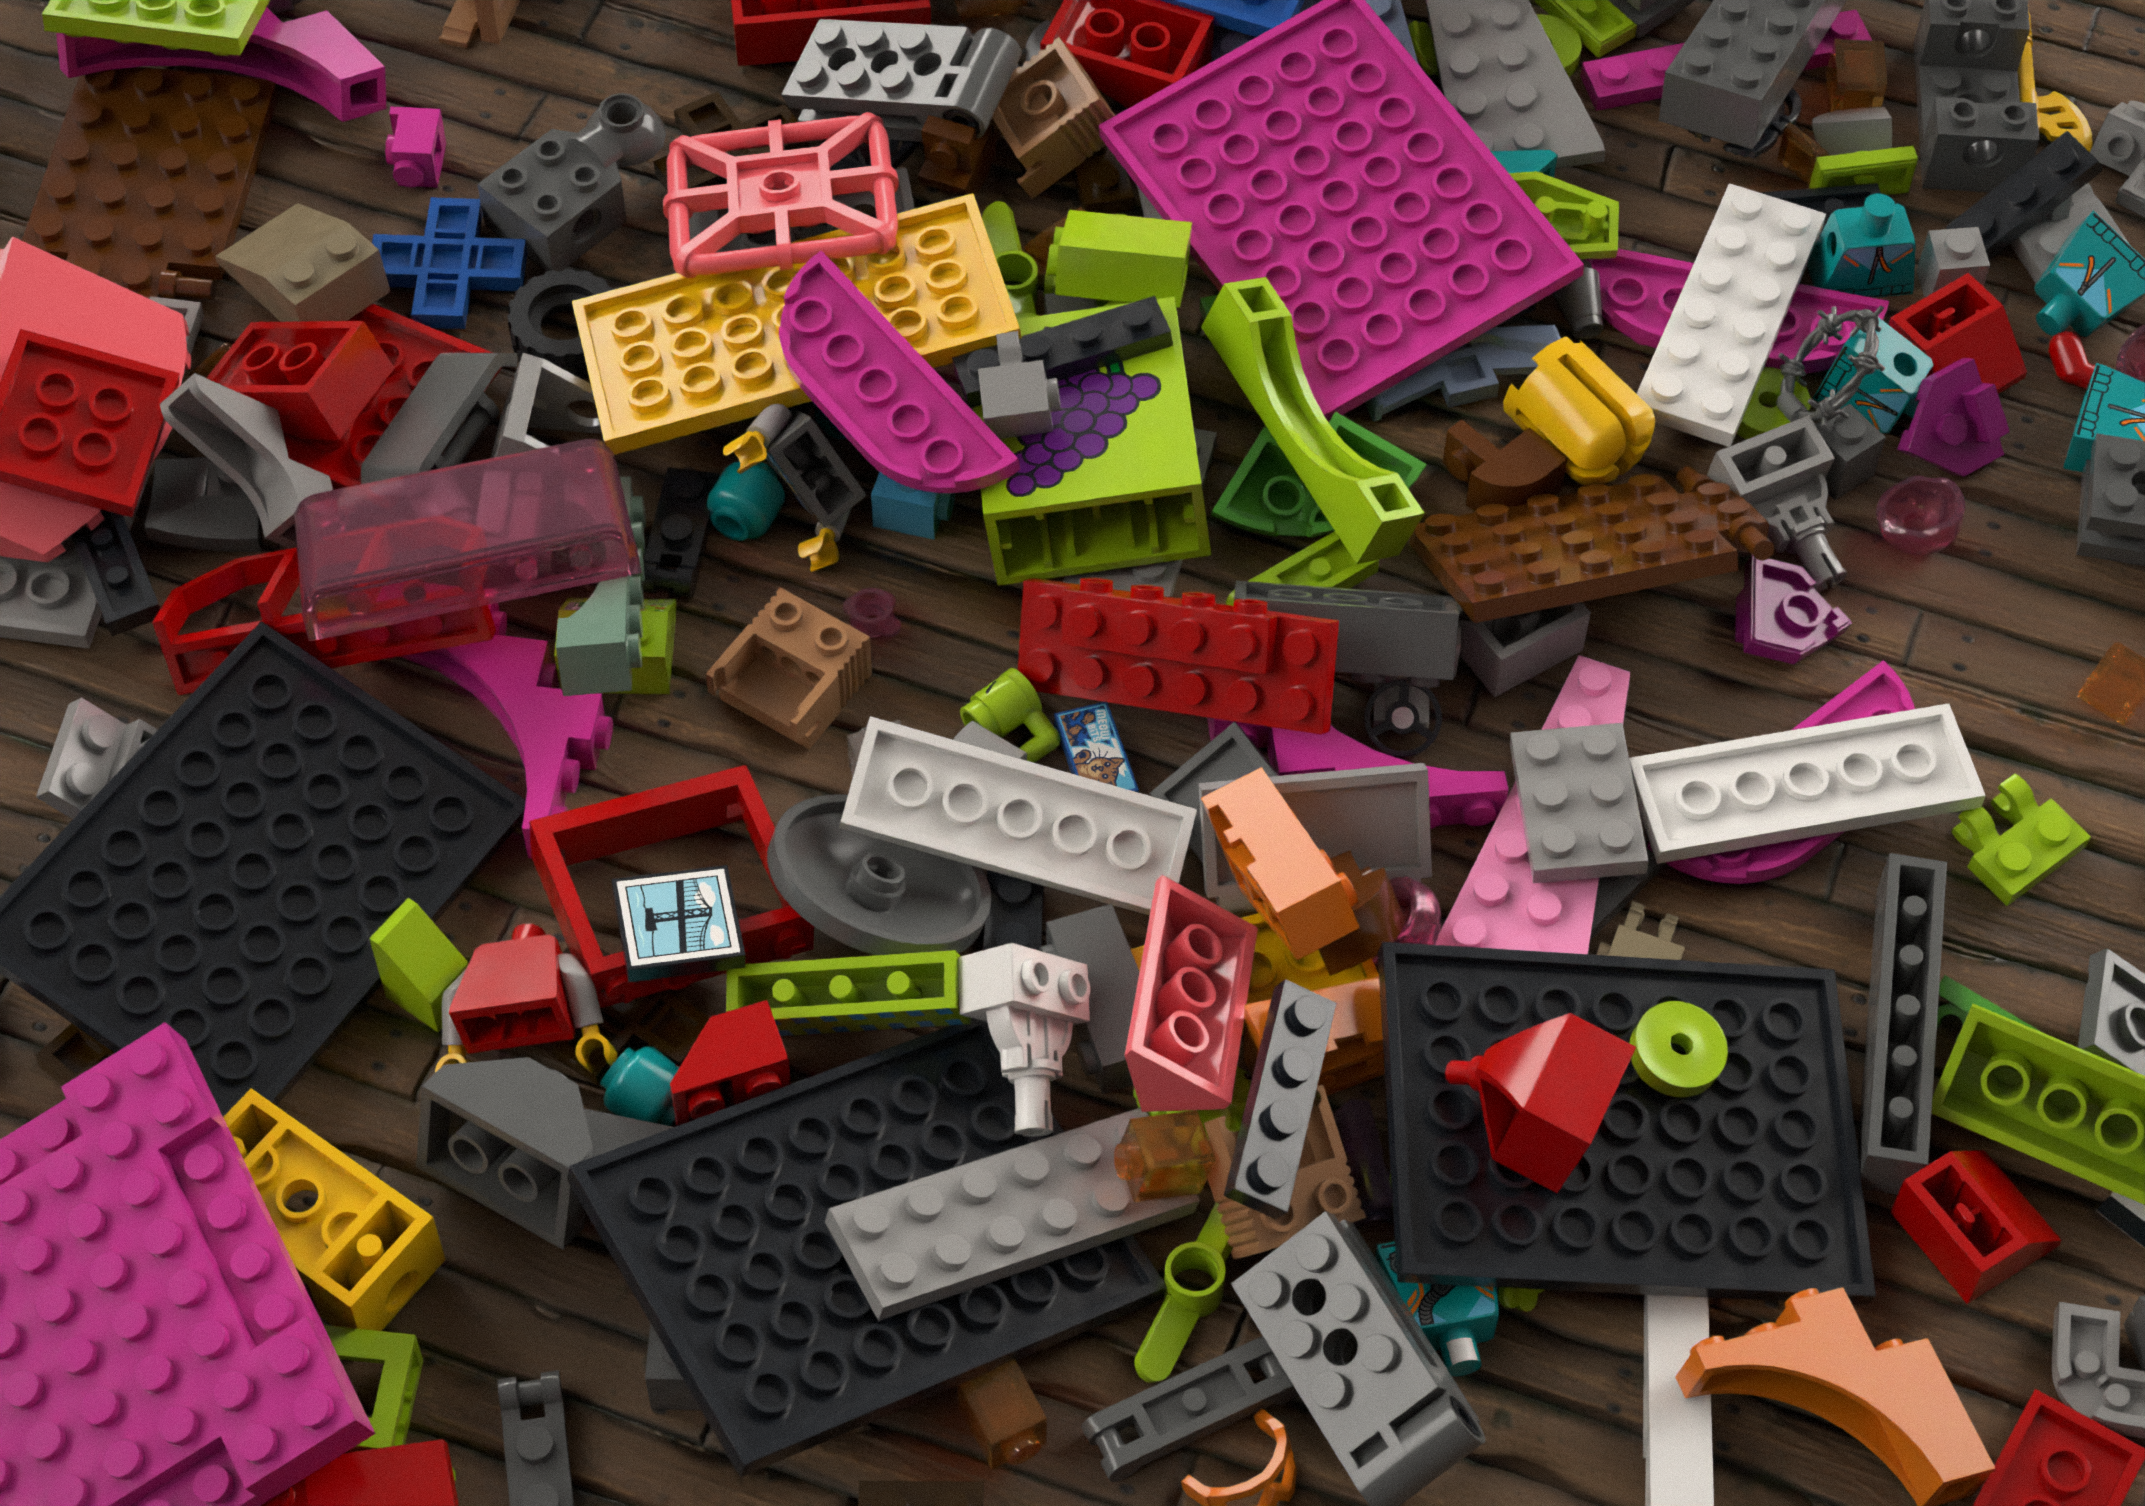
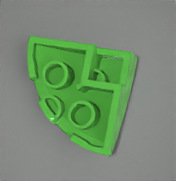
(1272, 498)

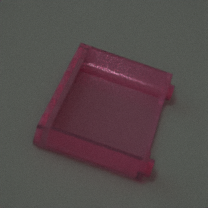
(462, 538)

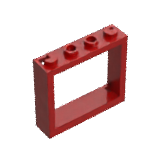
(641, 821)

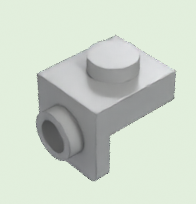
(2122, 138)

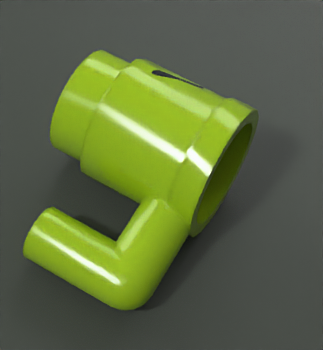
(1009, 704)

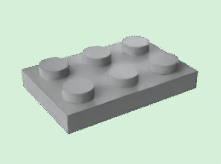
(1578, 803)

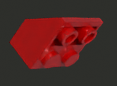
(1964, 323)
(730, 1063)
(1972, 1222)

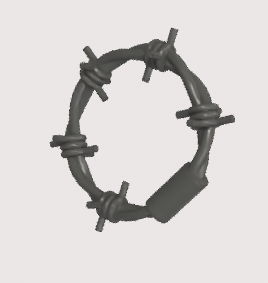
(1864, 363)

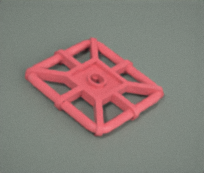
(760, 206)

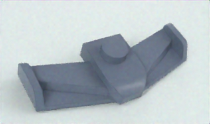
(1471, 369)

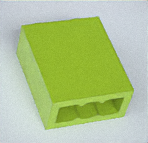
(1120, 257)

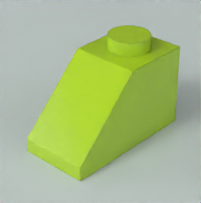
(416, 962)

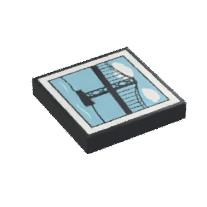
(678, 923)

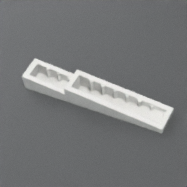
(1675, 1428)

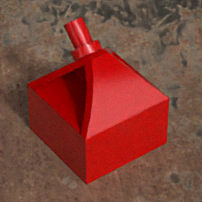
(1545, 1094)

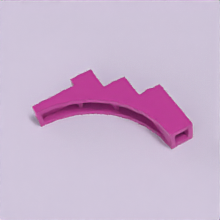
(303, 54)
(521, 690)
(1453, 794)

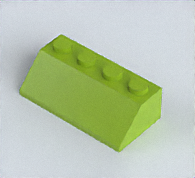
(2047, 1101)

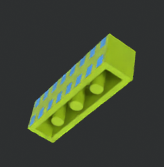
(853, 992)

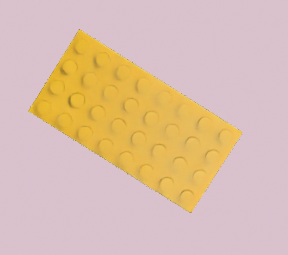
(709, 347)

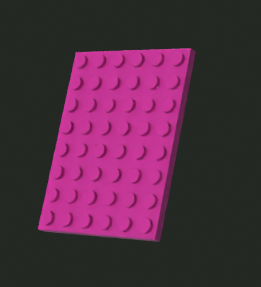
(1350, 191)

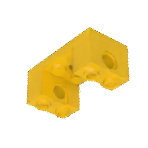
(360, 1242)

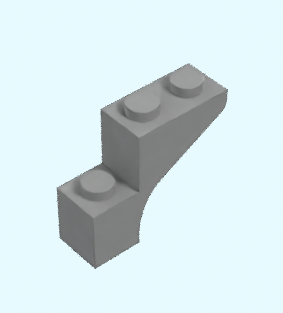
(249, 447)

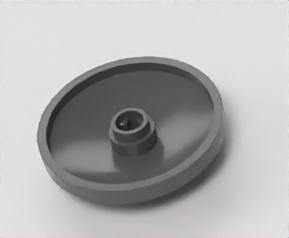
(871, 889)

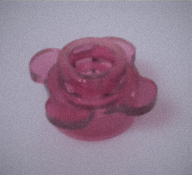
(877, 603)

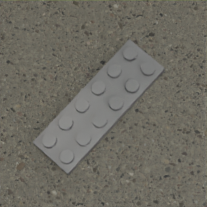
(994, 1218)

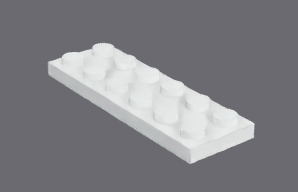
(1729, 314)
(1804, 783)
(1015, 816)

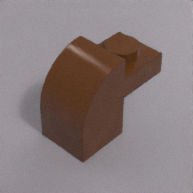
(955, 156)
(1505, 475)
(1376, 914)

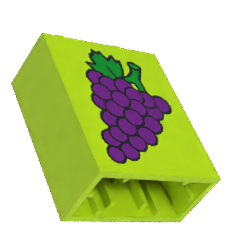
(1111, 478)

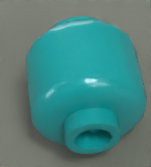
(745, 502)
(640, 1086)

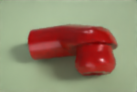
(2070, 359)

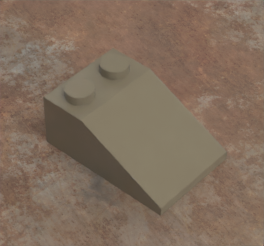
(308, 267)

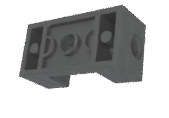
(1969, 93)

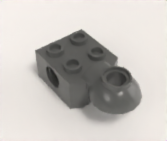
(567, 184)

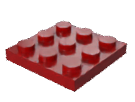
(80, 421)

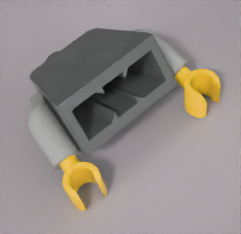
(807, 469)

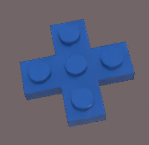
(451, 262)

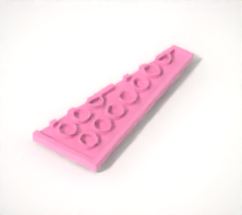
(1499, 900)

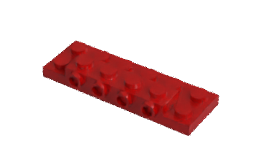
(1178, 653)

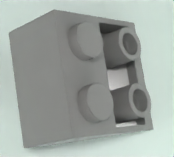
(1521, 645)

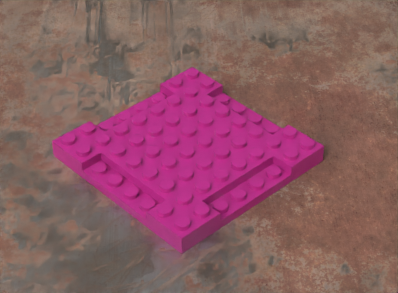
(153, 1305)

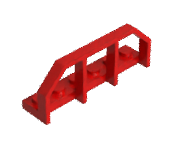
(197, 654)

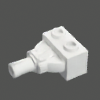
(1031, 1014)

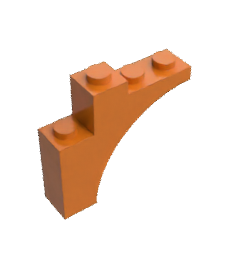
(1883, 1396)

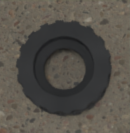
(545, 297)

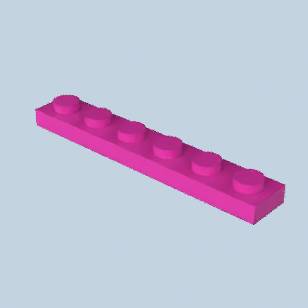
(1641, 74)

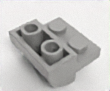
(88, 755)

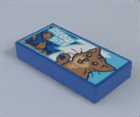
(1094, 745)

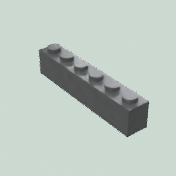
(1901, 1022)

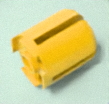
(1582, 412)

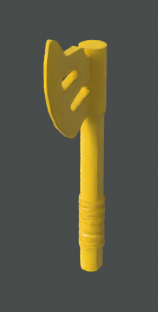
(2050, 124)

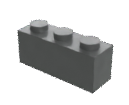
(1113, 976)

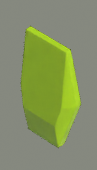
(1579, 216)

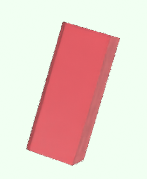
(1189, 1002)

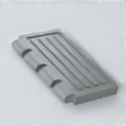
(1370, 811)

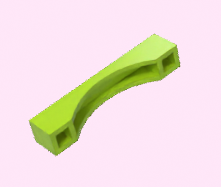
(1258, 345)

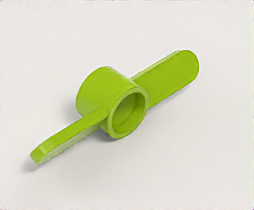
(1012, 262)
(1181, 1306)

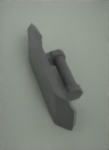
(434, 413)

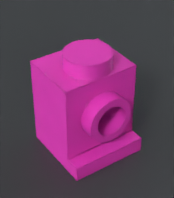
(416, 146)

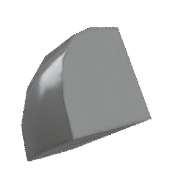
(1853, 130)

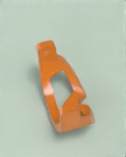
(1273, 1491)

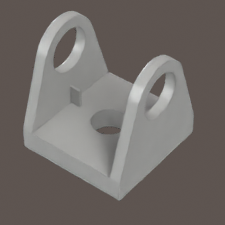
(541, 400)

